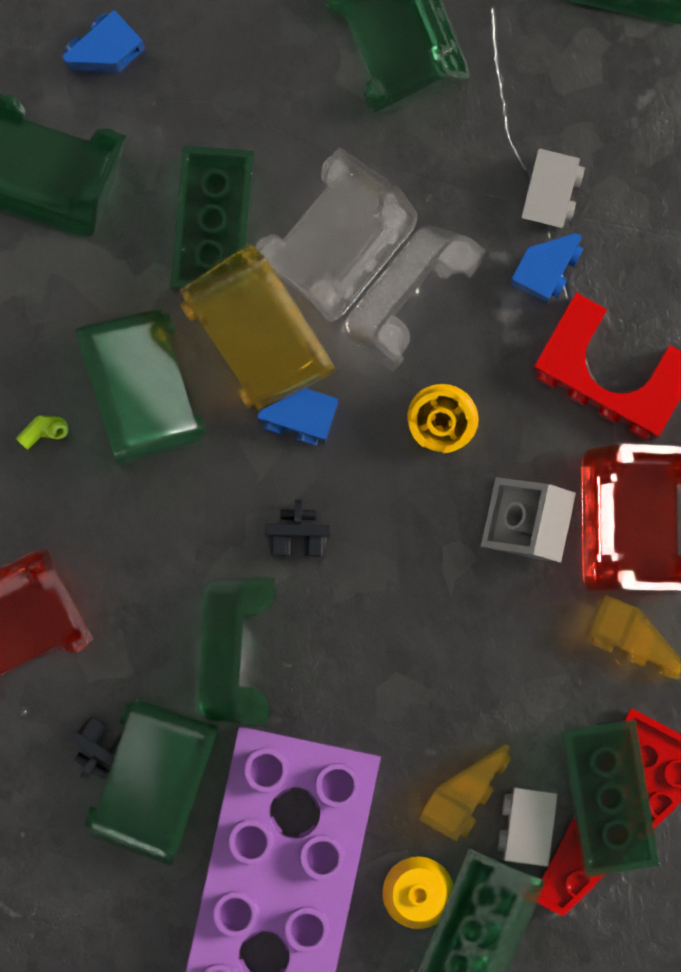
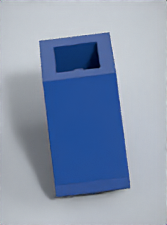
(104, 48)
(543, 267)
(302, 413)

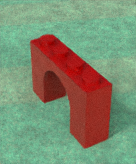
(565, 365)

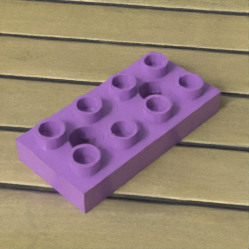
(280, 880)

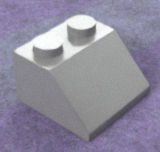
(528, 519)

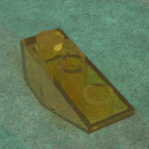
(630, 631)
(456, 798)

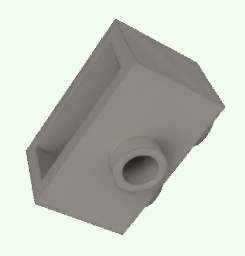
(551, 188)
(528, 826)

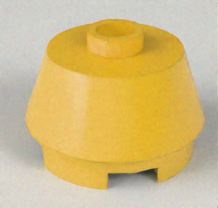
(442, 418)
(417, 892)

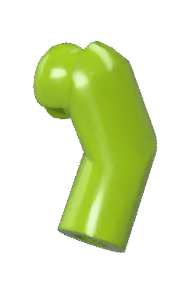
(43, 427)

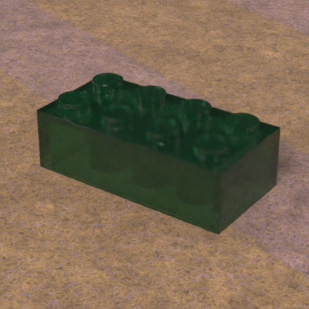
(210, 210)
(609, 798)
(483, 917)

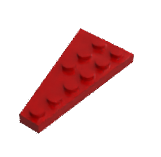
(662, 768)

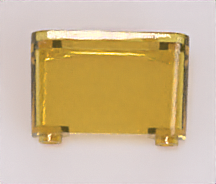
(256, 328)

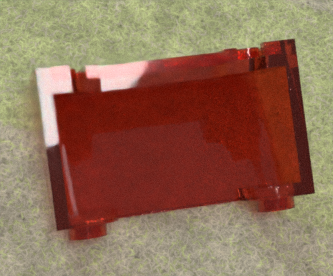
(631, 518)
(37, 611)

